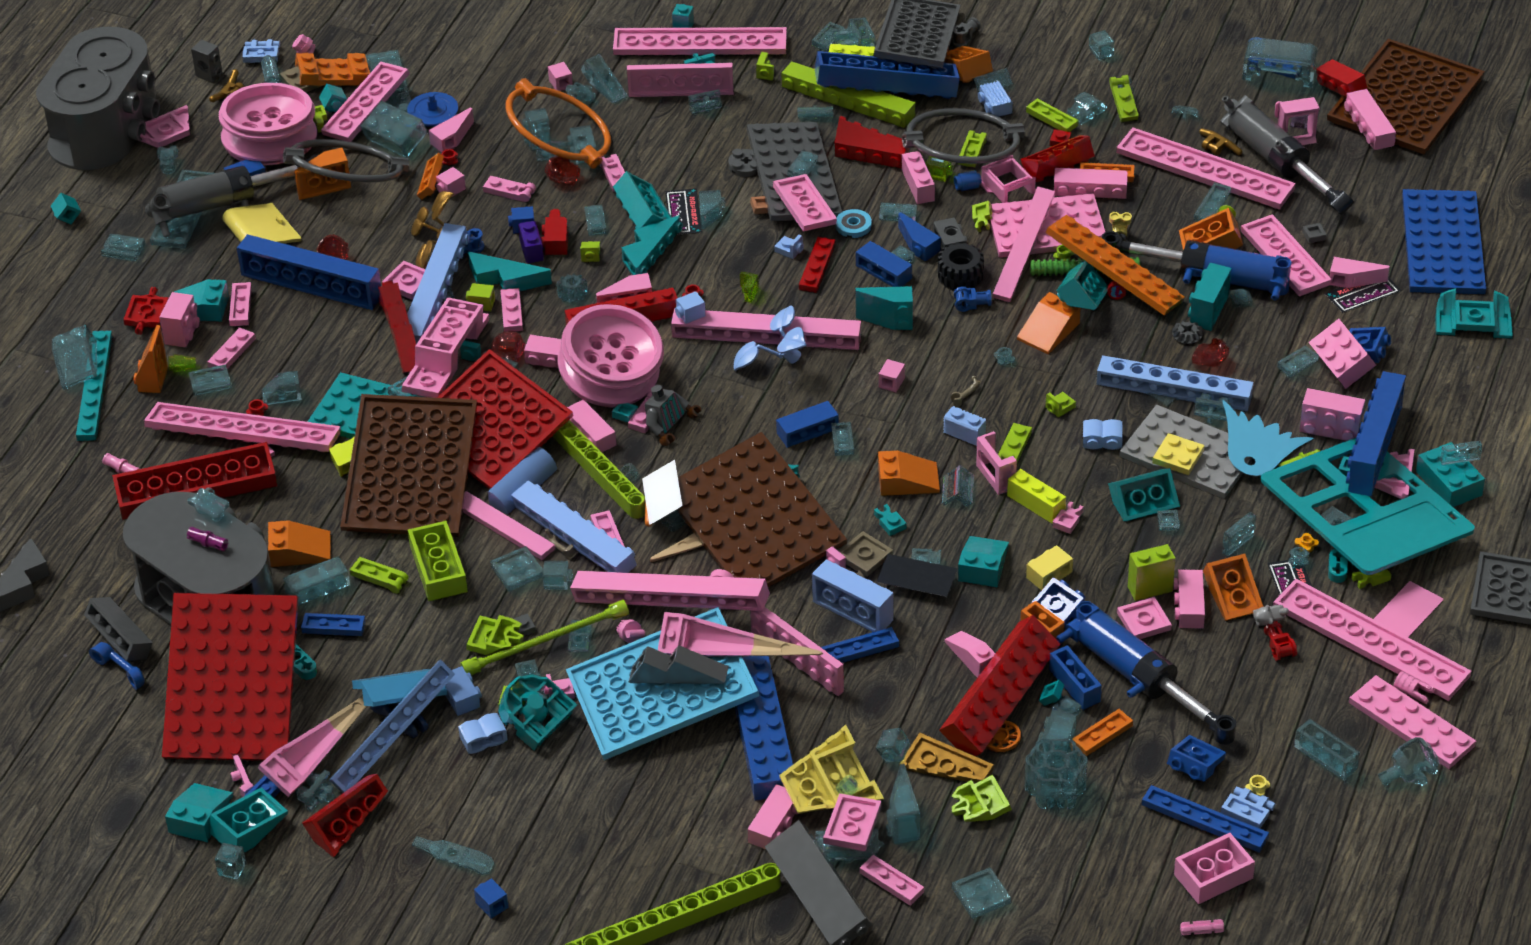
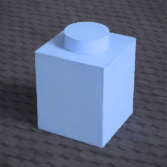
(690, 307)

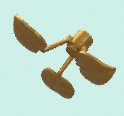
(426, 249)

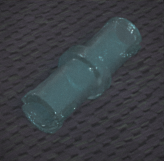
(815, 112)

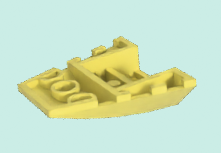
(814, 778)

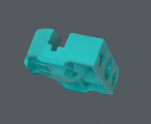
(529, 689)

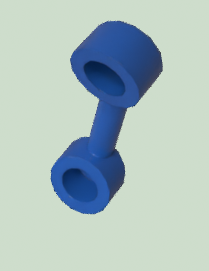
(104, 652)

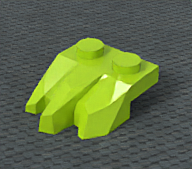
(494, 635)
(980, 800)

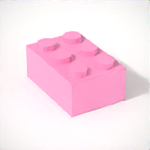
(1342, 353)
(1331, 415)
(1214, 868)

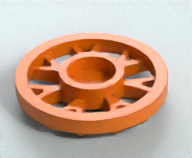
(1003, 736)

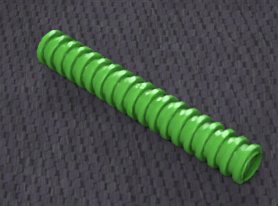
(1058, 267)

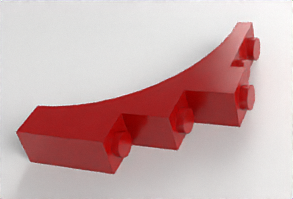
(399, 324)

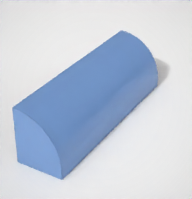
(534, 468)

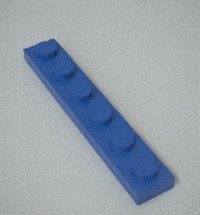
(1204, 818)

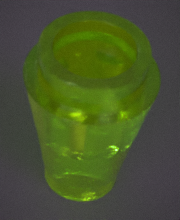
(180, 363)

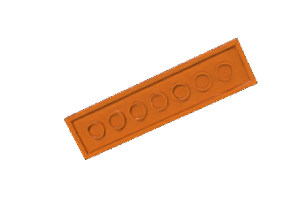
(1115, 264)

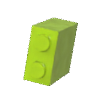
(1151, 572)

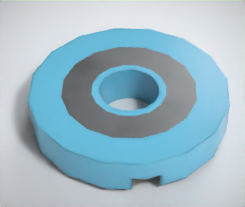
(850, 216)

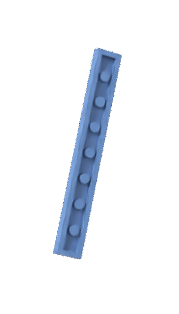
(392, 727)

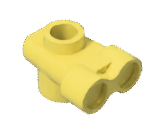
(1120, 222)

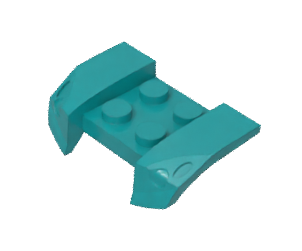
(1473, 315)

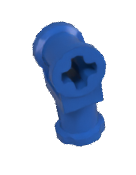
(474, 240)
(971, 298)

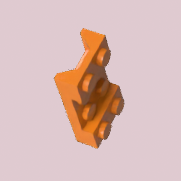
(332, 71)

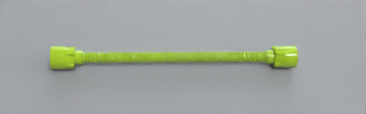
(614, 611)

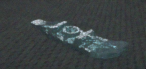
(464, 856)

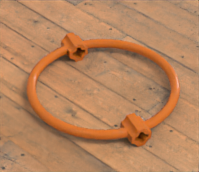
(528, 92)

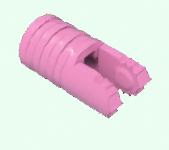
(1411, 685)

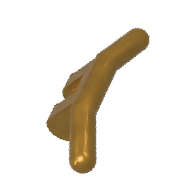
(229, 88)
(1220, 142)

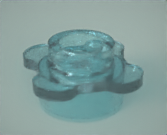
(1004, 356)
(1299, 556)

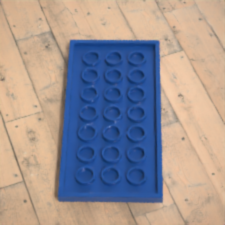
(1443, 241)

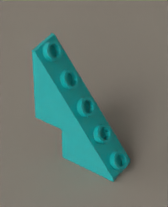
(650, 244)
(508, 273)

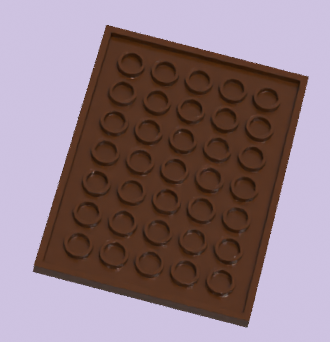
(1414, 93)
(408, 463)
(756, 513)

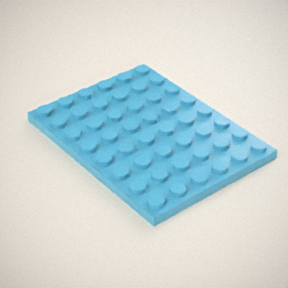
(635, 713)

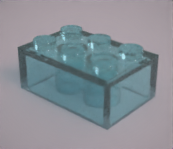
(394, 129)

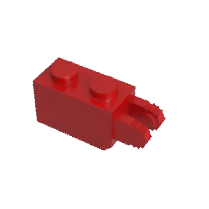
(555, 234)

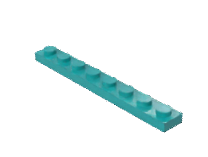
(94, 390)

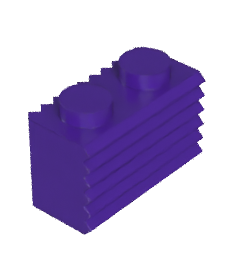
(530, 242)

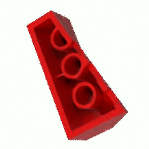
(867, 145)
(1058, 156)
(341, 817)

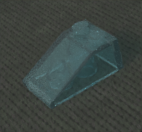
(75, 356)
(903, 810)

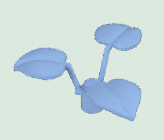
(787, 347)

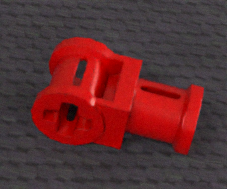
(1280, 643)

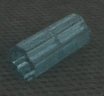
(270, 69)

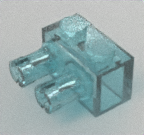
(857, 33)

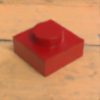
(1059, 136)

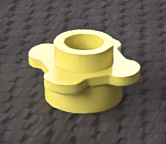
(1258, 785)

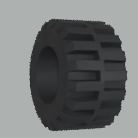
(960, 266)

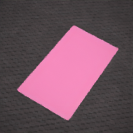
(1408, 609)

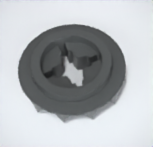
(1187, 337)

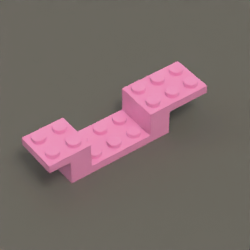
(438, 347)

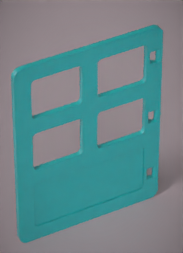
(1384, 533)

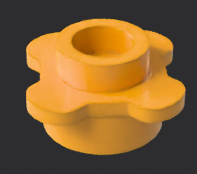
(1307, 542)

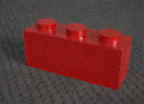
(1340, 78)

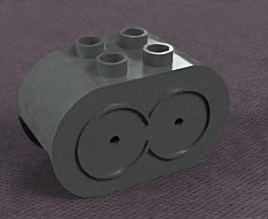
(98, 98)
(173, 564)

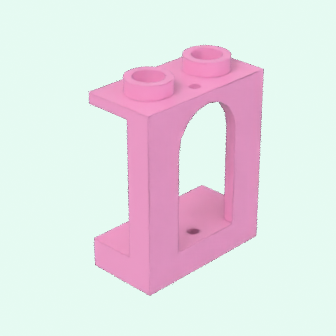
(1003, 468)

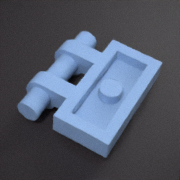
(256, 50)
(1242, 809)

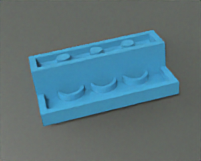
(390, 688)

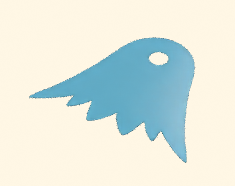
(1258, 442)

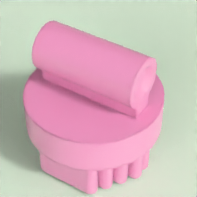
(303, 44)
(630, 630)

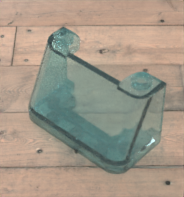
(1280, 57)

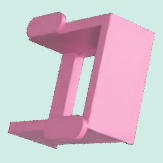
(1296, 108)
(992, 184)

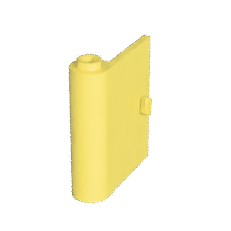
(260, 221)

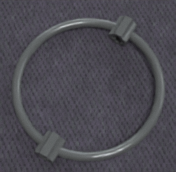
(1010, 132)
(295, 156)

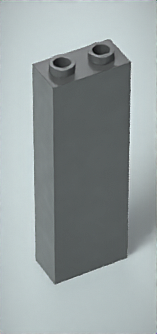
(818, 885)

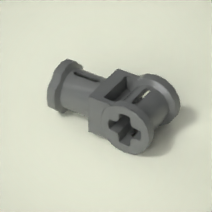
(964, 32)

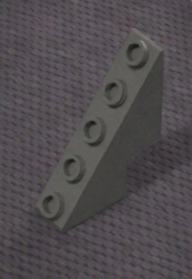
(19, 576)
(679, 667)

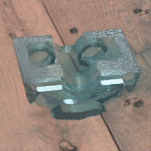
(1085, 107)

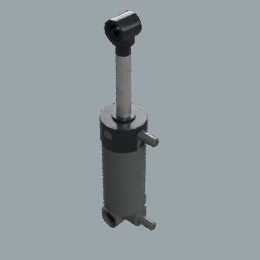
(1277, 147)
(209, 192)

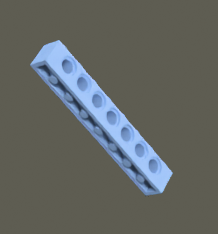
(1172, 382)

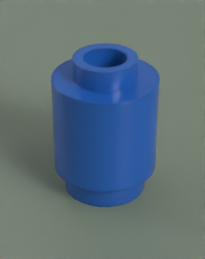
(967, 180)

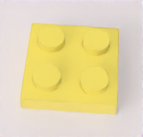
(1178, 454)

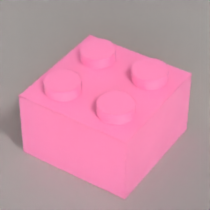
(179, 319)

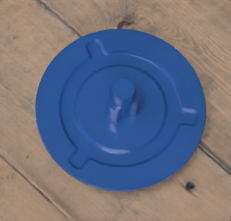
(433, 108)

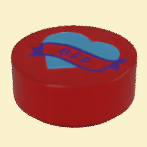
(1115, 290)

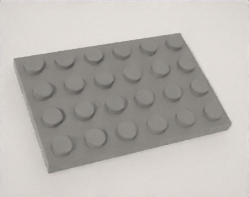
(1213, 469)

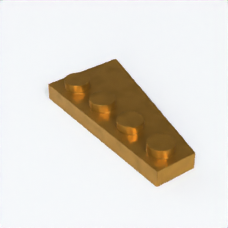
(945, 761)

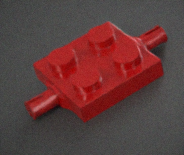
(145, 310)

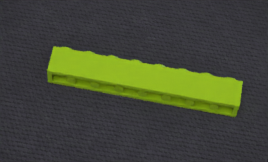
(866, 101)

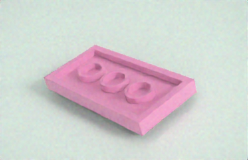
(804, 202)

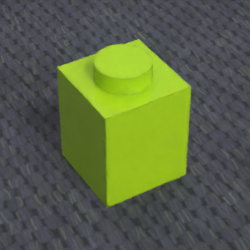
(481, 294)

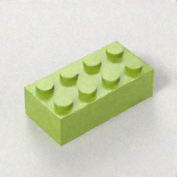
(437, 560)

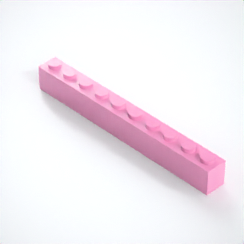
(756, 328)
(670, 590)

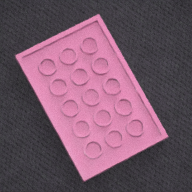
(1009, 217)

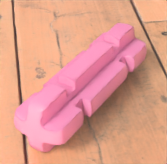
(1202, 927)

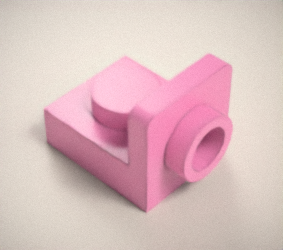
(563, 684)

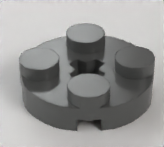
(737, 160)

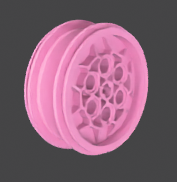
(265, 120)
(610, 355)

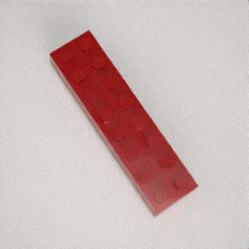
(225, 472)
(1000, 687)

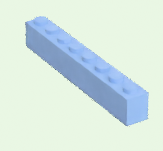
(437, 277)
(573, 529)

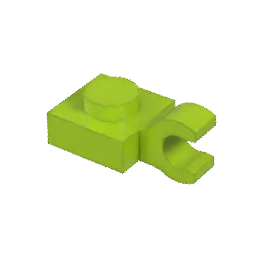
(320, 117)

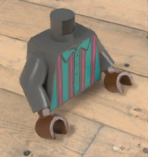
(665, 410)

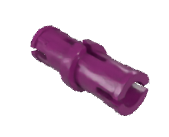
(207, 539)

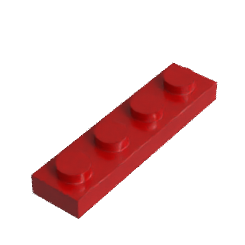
(817, 264)

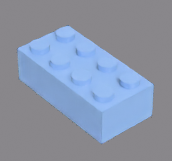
(852, 596)

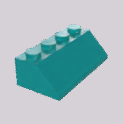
(640, 200)
(1082, 287)

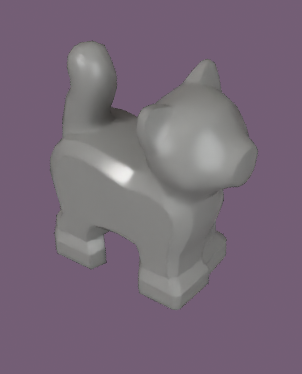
(1269, 614)

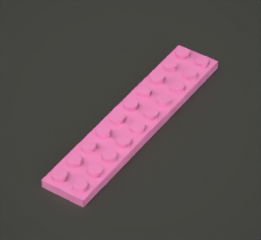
(699, 40)
(1206, 168)
(242, 426)
(1372, 638)

